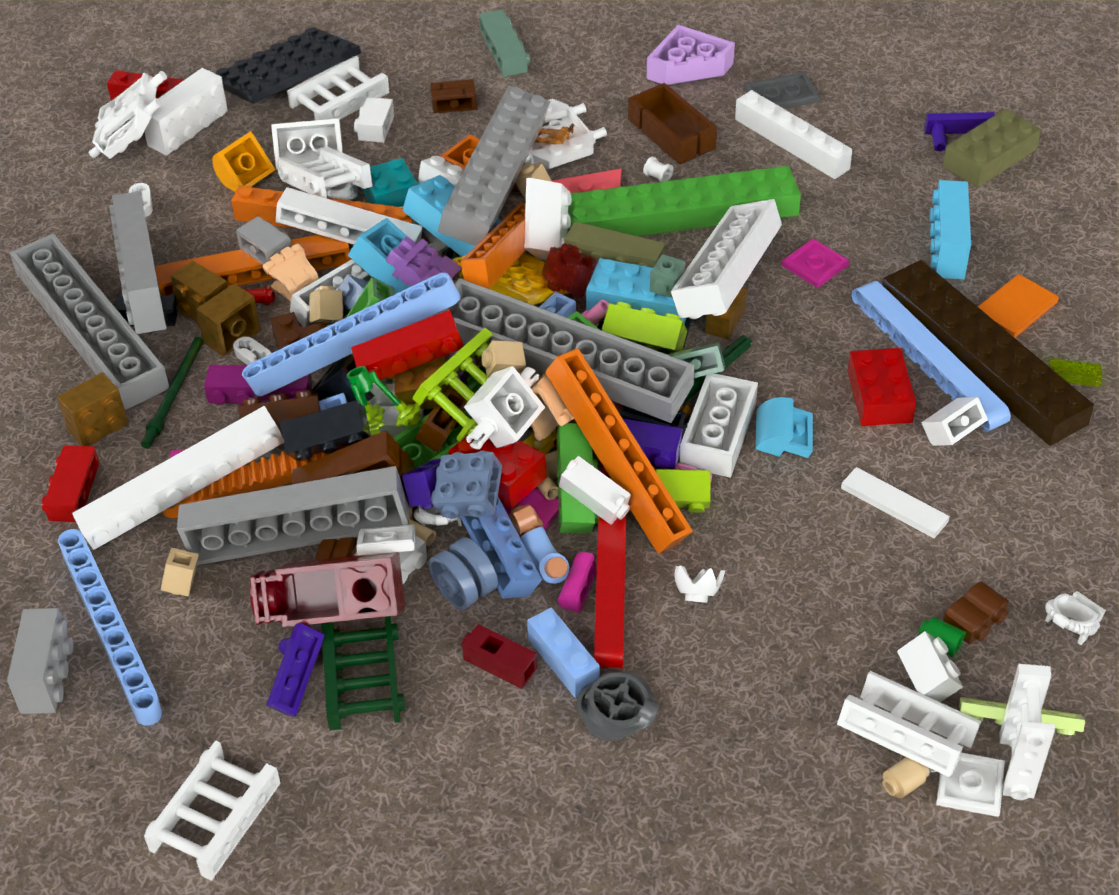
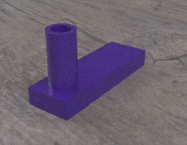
(952, 123)
(295, 669)

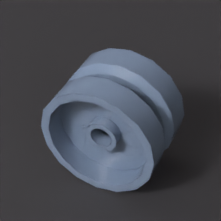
(463, 573)

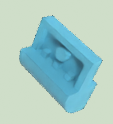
(783, 428)

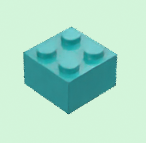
(390, 183)

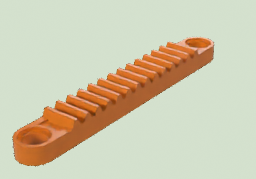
(250, 478)

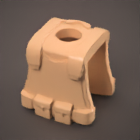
(290, 271)
(555, 410)

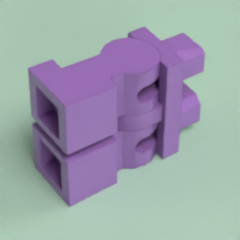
(418, 262)

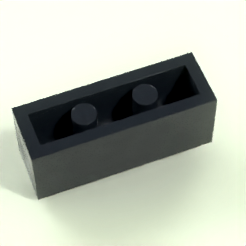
(325, 430)

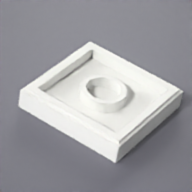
(386, 539)
(973, 785)

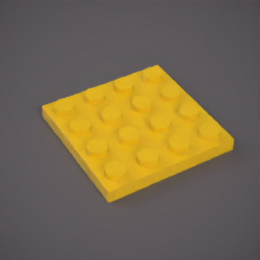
(522, 280)

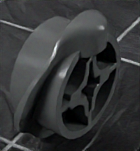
(613, 698)

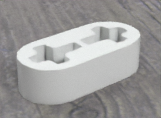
(146, 196)
(256, 350)

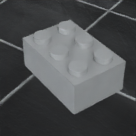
(40, 661)

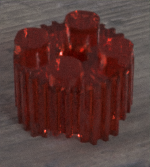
(568, 269)

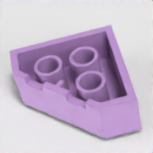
(689, 57)

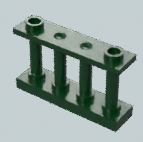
(337, 685)

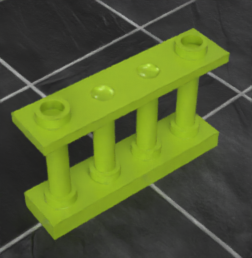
(447, 375)

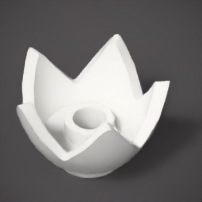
(700, 587)

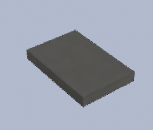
(786, 90)

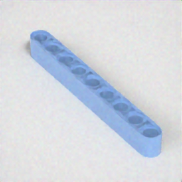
(337, 339)
(928, 351)
(110, 628)

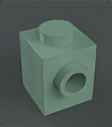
(666, 275)

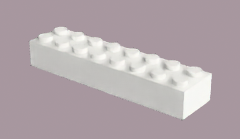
(726, 259)

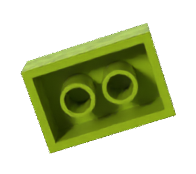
(645, 327)

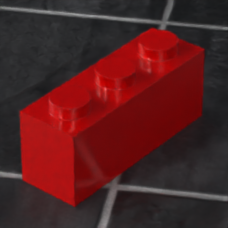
(70, 483)

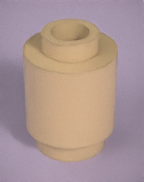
(904, 777)

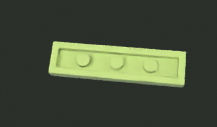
(1064, 722)

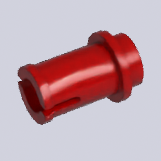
(264, 295)

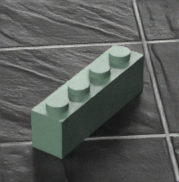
(503, 43)
(706, 359)

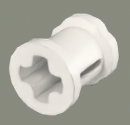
(658, 169)

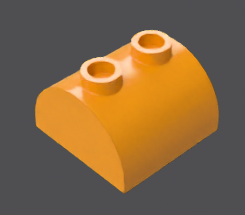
(242, 163)

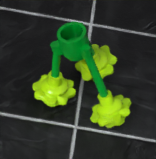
(361, 383)

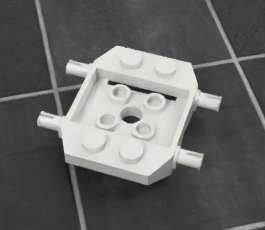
(133, 104)
(580, 142)

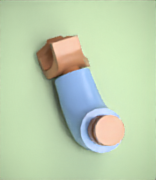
(549, 563)

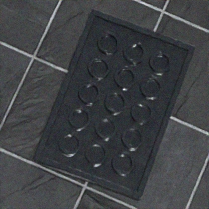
(286, 64)

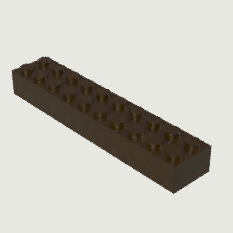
(999, 360)

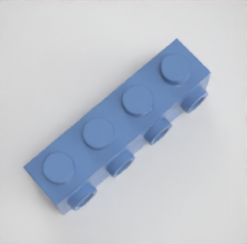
(506, 552)

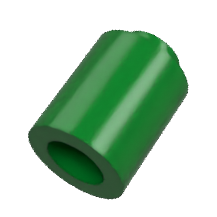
(951, 635)

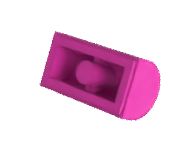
(578, 582)

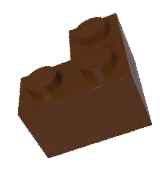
(287, 329)

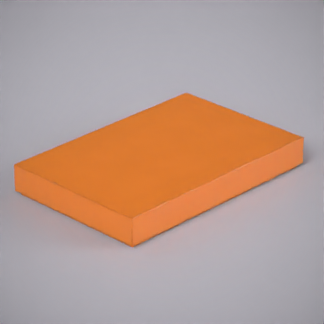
(1018, 304)

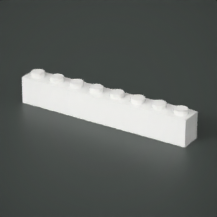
(178, 478)

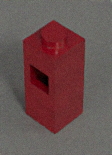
(499, 656)

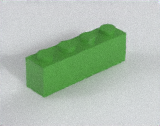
(573, 515)

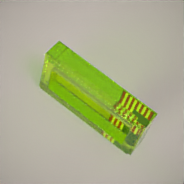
(1078, 372)

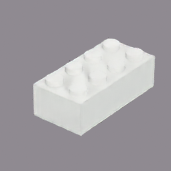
(186, 111)
(719, 424)

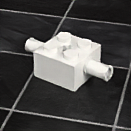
(504, 407)

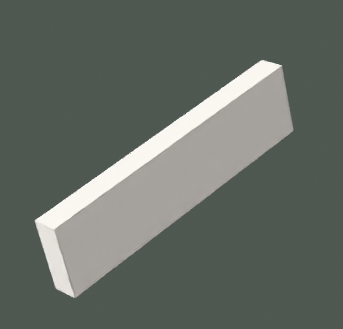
(895, 502)

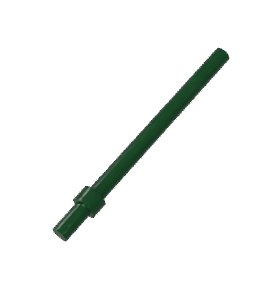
(156, 424)

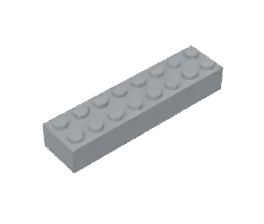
(136, 263)
(292, 515)

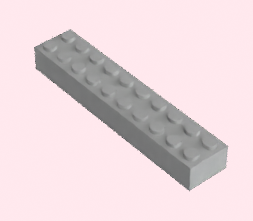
(494, 166)
(89, 320)
(624, 369)

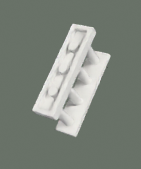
(344, 104)
(328, 171)
(1025, 731)
(902, 736)
(229, 831)

